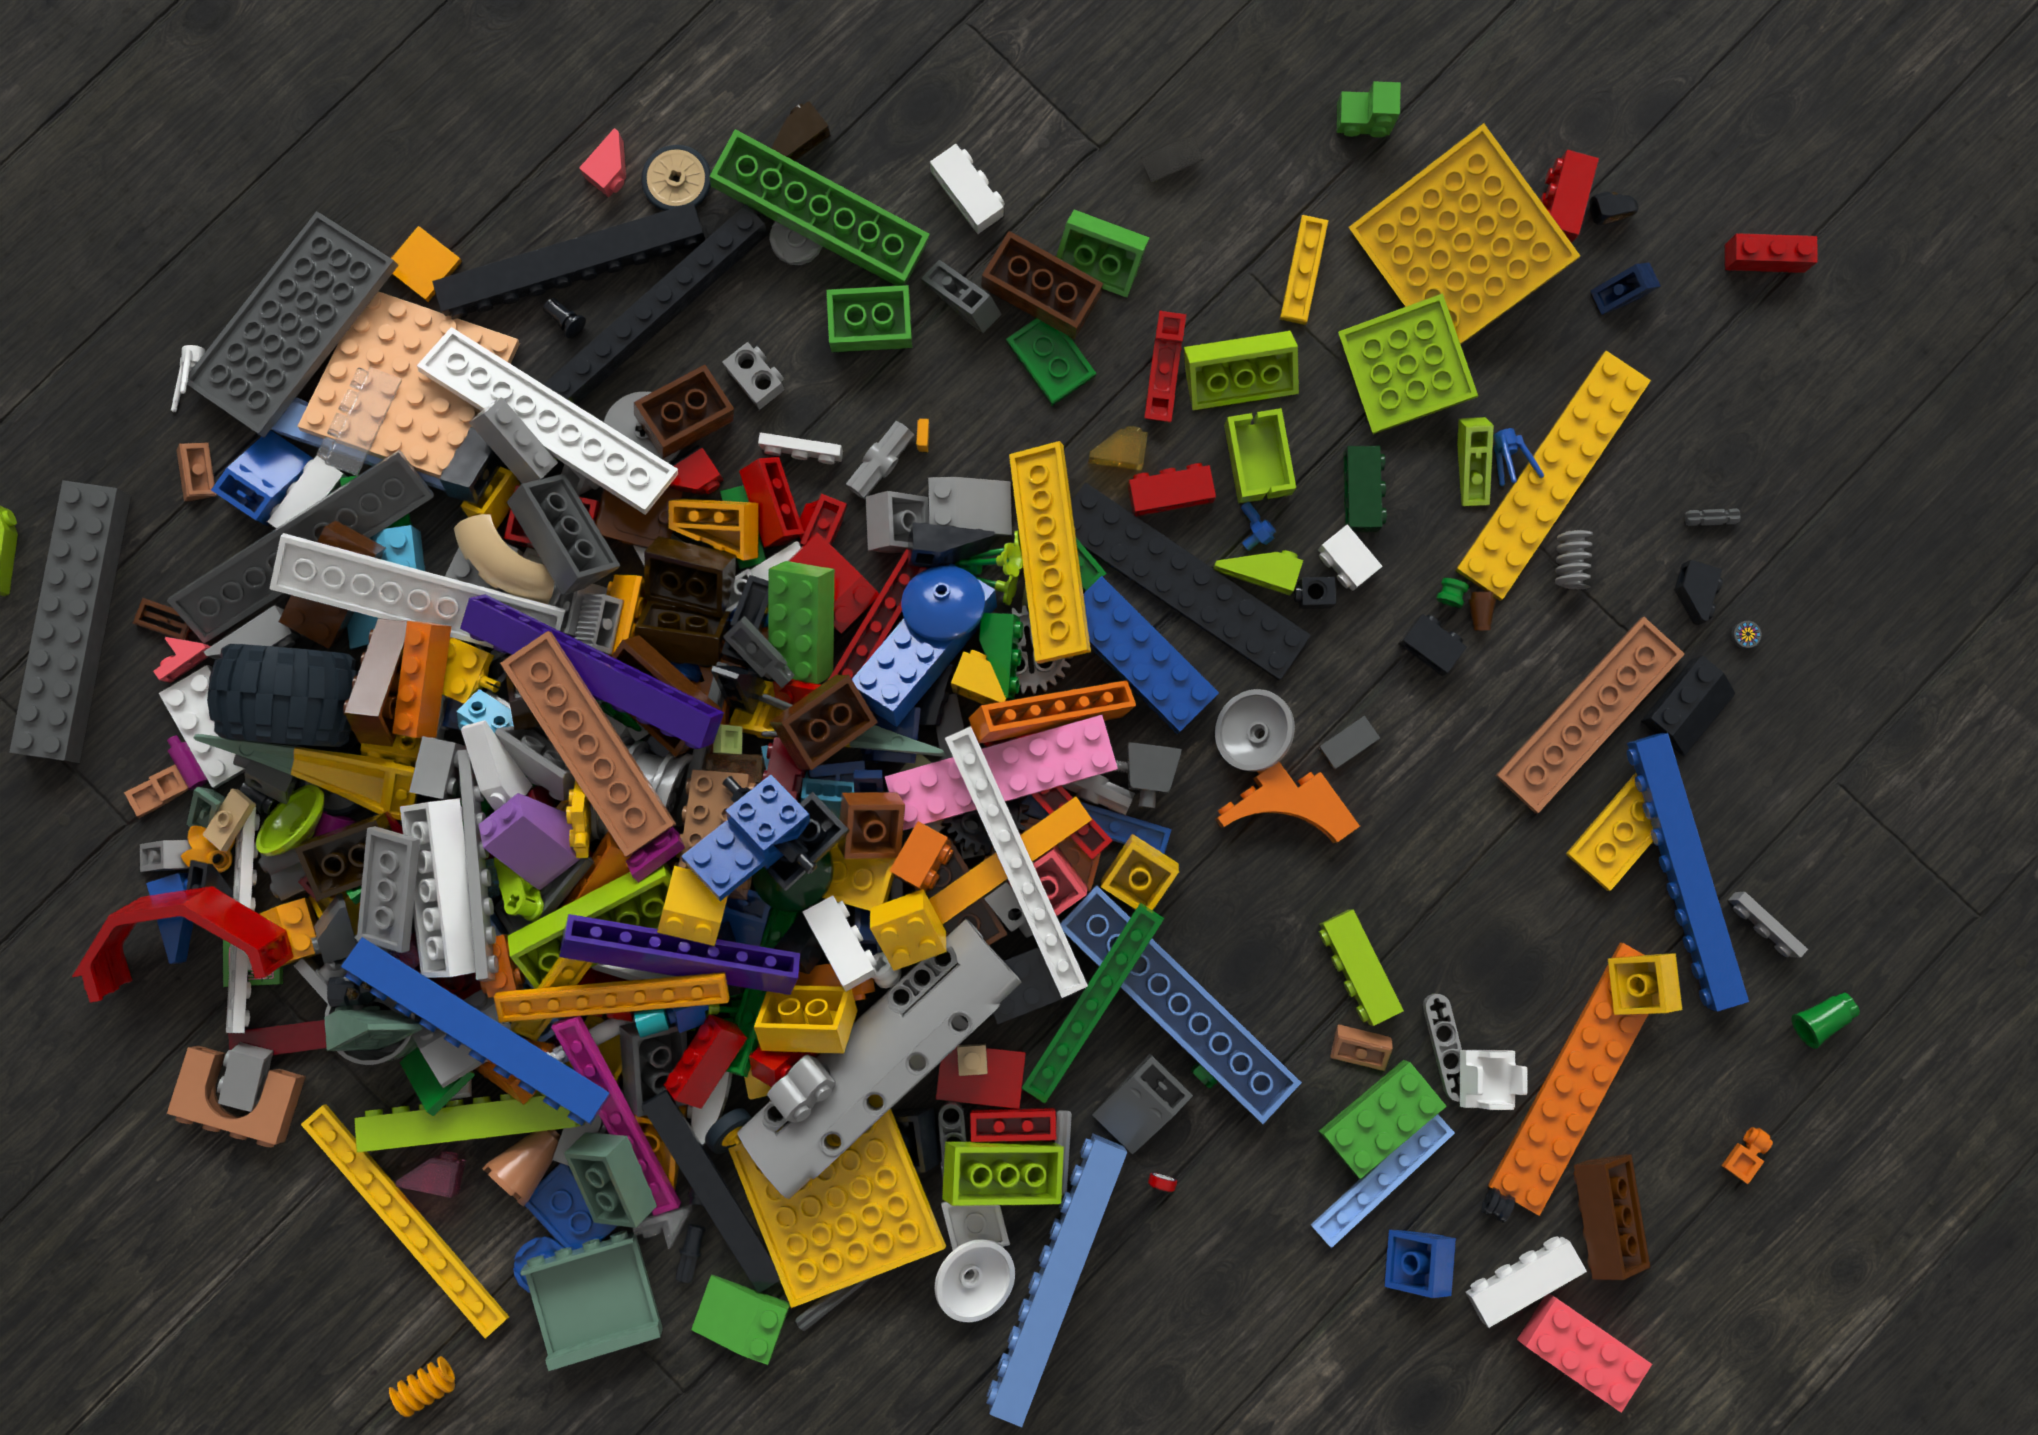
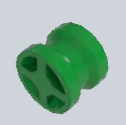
(1452, 592)

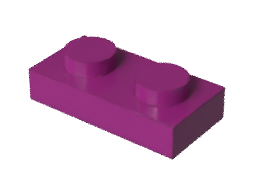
(655, 854)

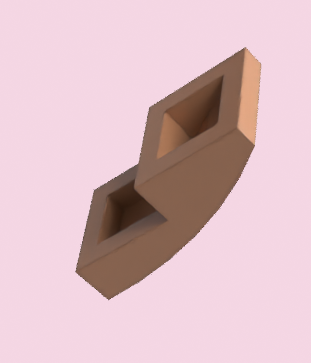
(157, 791)

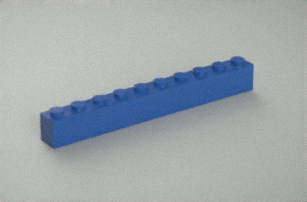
(1687, 872)
(476, 1031)

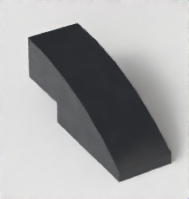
(752, 605)

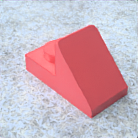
(187, 656)

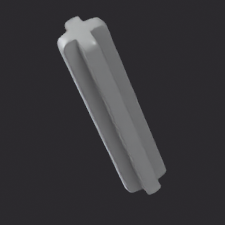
(1063, 1131)

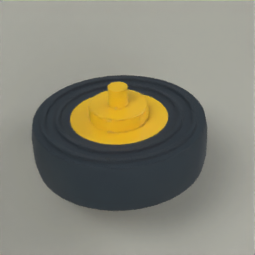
(724, 1131)

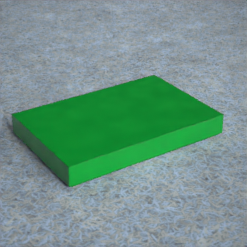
(1051, 359)
(426, 1084)

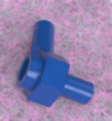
(1261, 530)

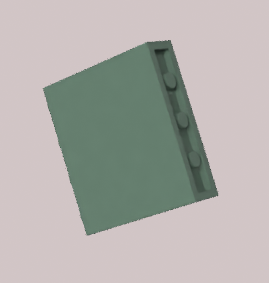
(592, 1299)

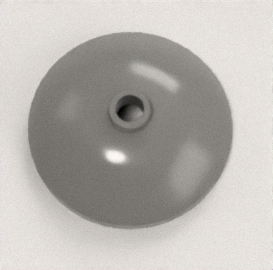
(1243, 721)

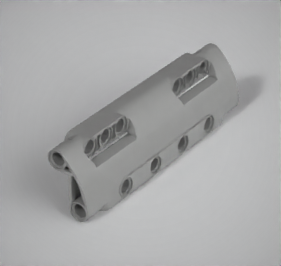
(880, 1059)

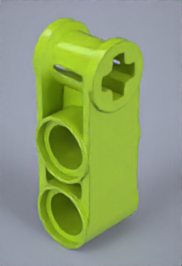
(518, 894)

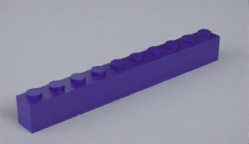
(605, 676)

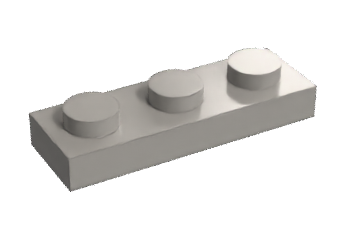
(1766, 925)

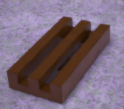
(142, 611)

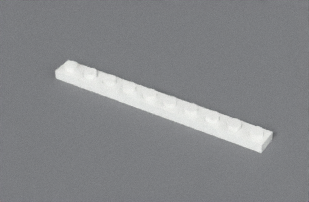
(1016, 861)

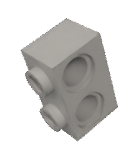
(749, 378)

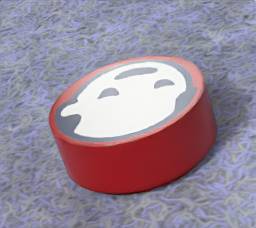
(1162, 1182)

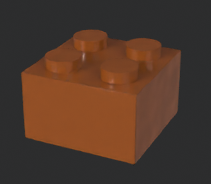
(873, 823)

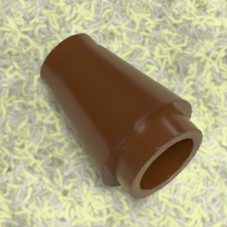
(1482, 609)

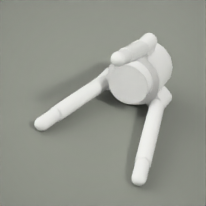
(190, 356)

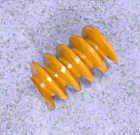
(423, 1390)

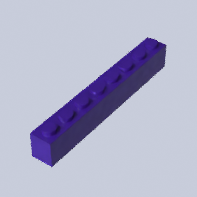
(660, 953)

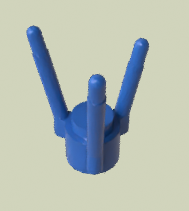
(1506, 445)

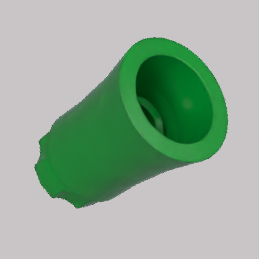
(1825, 1019)

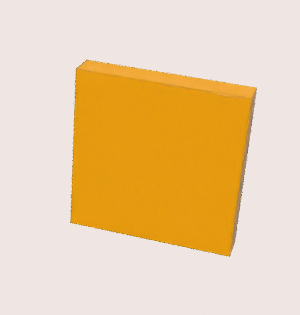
(423, 261)

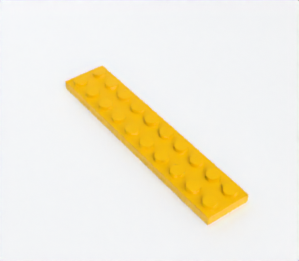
(1565, 460)

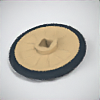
(666, 164)

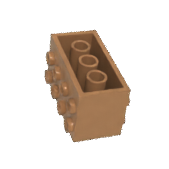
(707, 811)

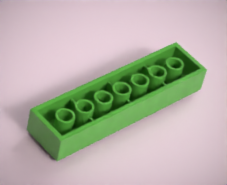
(818, 209)

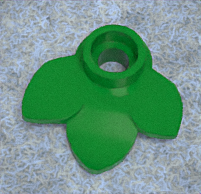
(622, 717)

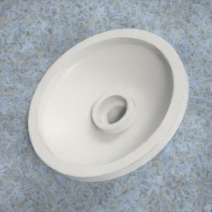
(983, 1288)

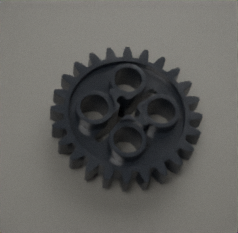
(977, 838)

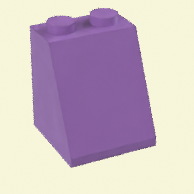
(529, 839)

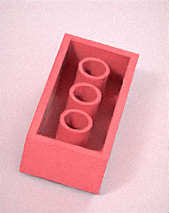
(1584, 1352)

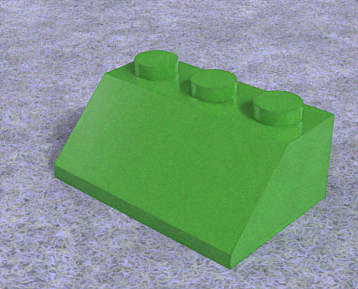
(1103, 251)

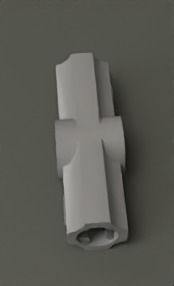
(880, 460)
(1100, 791)

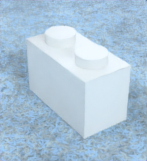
(1349, 558)

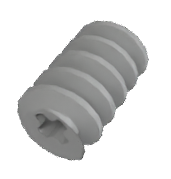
(1572, 559)

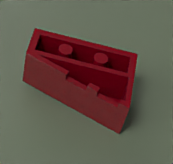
(784, 769)

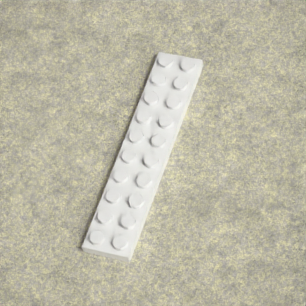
(558, 424)
(386, 588)

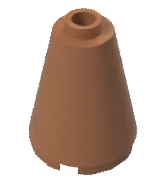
(524, 1164)

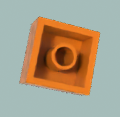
(922, 857)

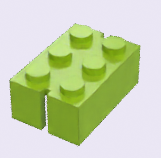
(1260, 456)

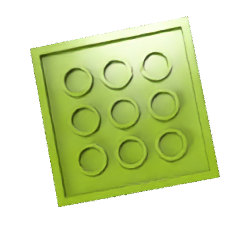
(1408, 364)

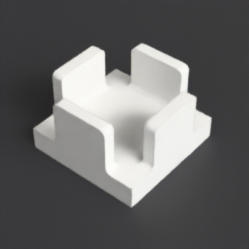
(1490, 1079)

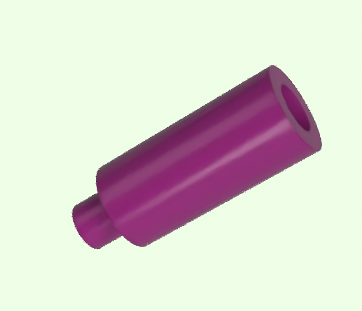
(186, 763)

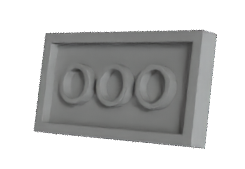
(388, 889)

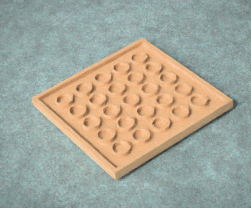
(424, 416)

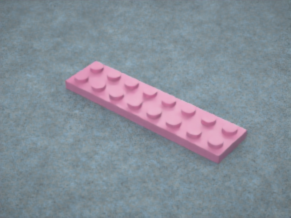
(1018, 767)

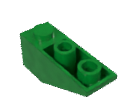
(1000, 643)

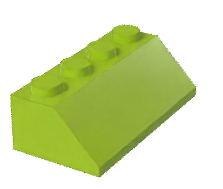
(1242, 370)

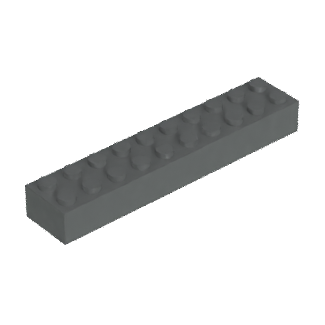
(70, 622)

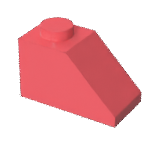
(606, 165)

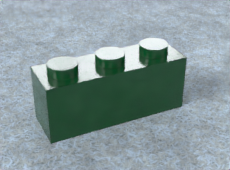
(1364, 488)

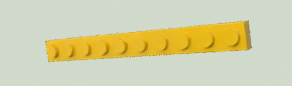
(405, 1221)

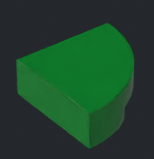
(1203, 1075)

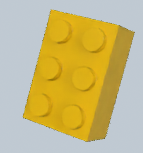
(806, 1020)

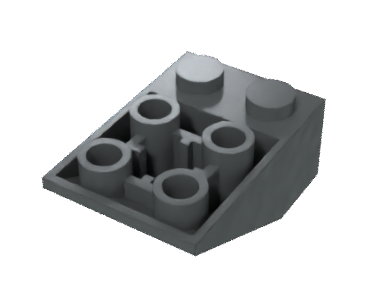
(1142, 1104)

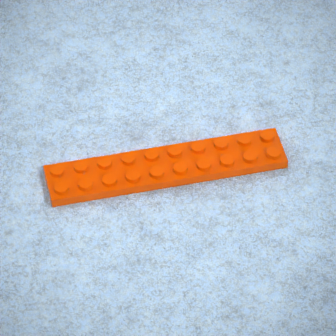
(1568, 1097)

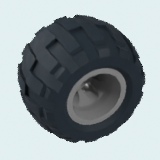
(281, 695)

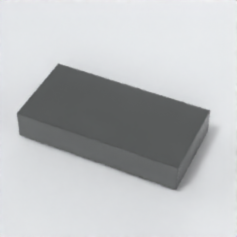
(1349, 742)

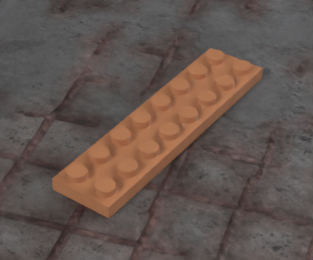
(1589, 715)
(588, 743)

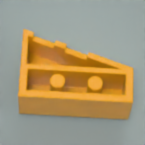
(719, 523)

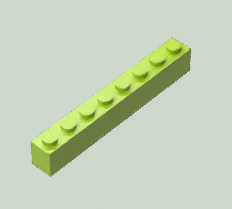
(457, 1122)

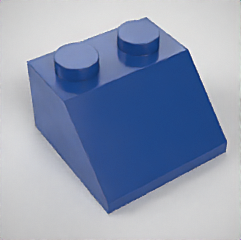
(1420, 1263)

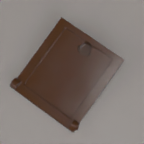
(628, 525)

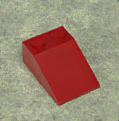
(851, 589)

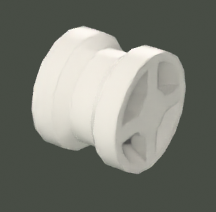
(885, 975)

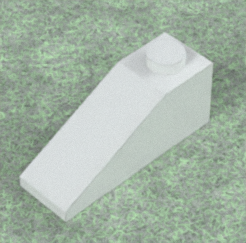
(493, 766)

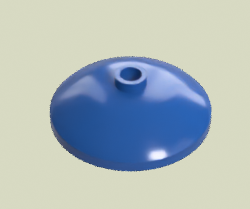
(943, 615)

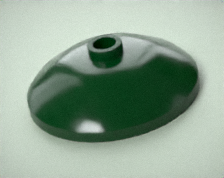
(802, 894)

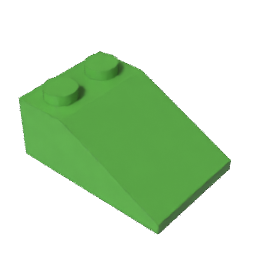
(741, 1319)

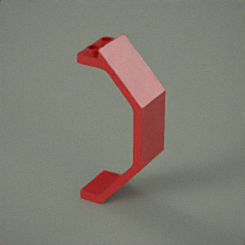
(263, 941)

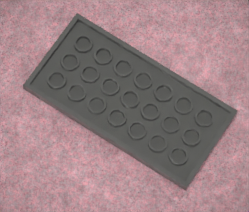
(290, 323)

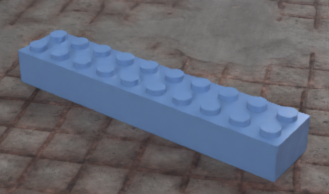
(1185, 1010)
(1056, 1281)

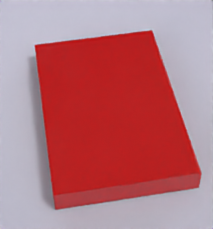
(996, 1088)

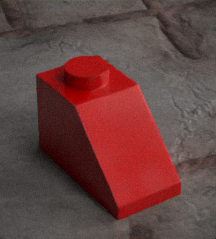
(696, 474)

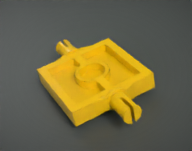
(467, 671)
(580, 817)

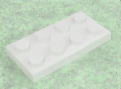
(190, 711)

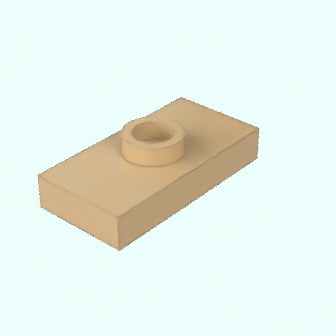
(229, 819)

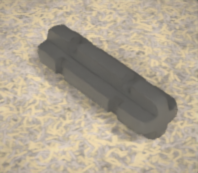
(1712, 517)

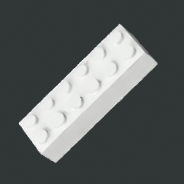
(441, 888)

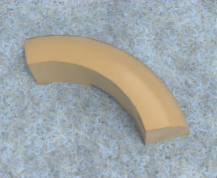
(499, 563)

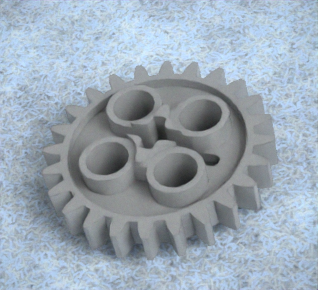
(1041, 675)

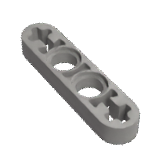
(1440, 1048)

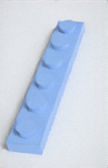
(1381, 1181)

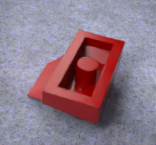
(822, 517)

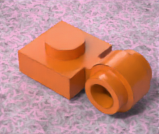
(1743, 1161)

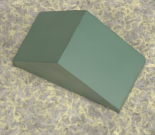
(204, 806)

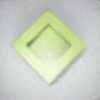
(728, 740)

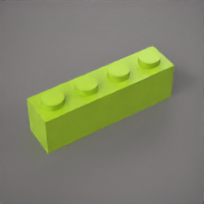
(1361, 968)

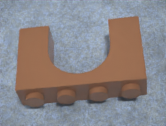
(196, 1100)

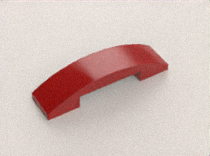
(1164, 366)

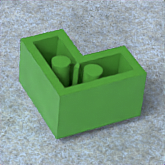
(1369, 111)

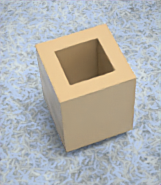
(972, 1059)

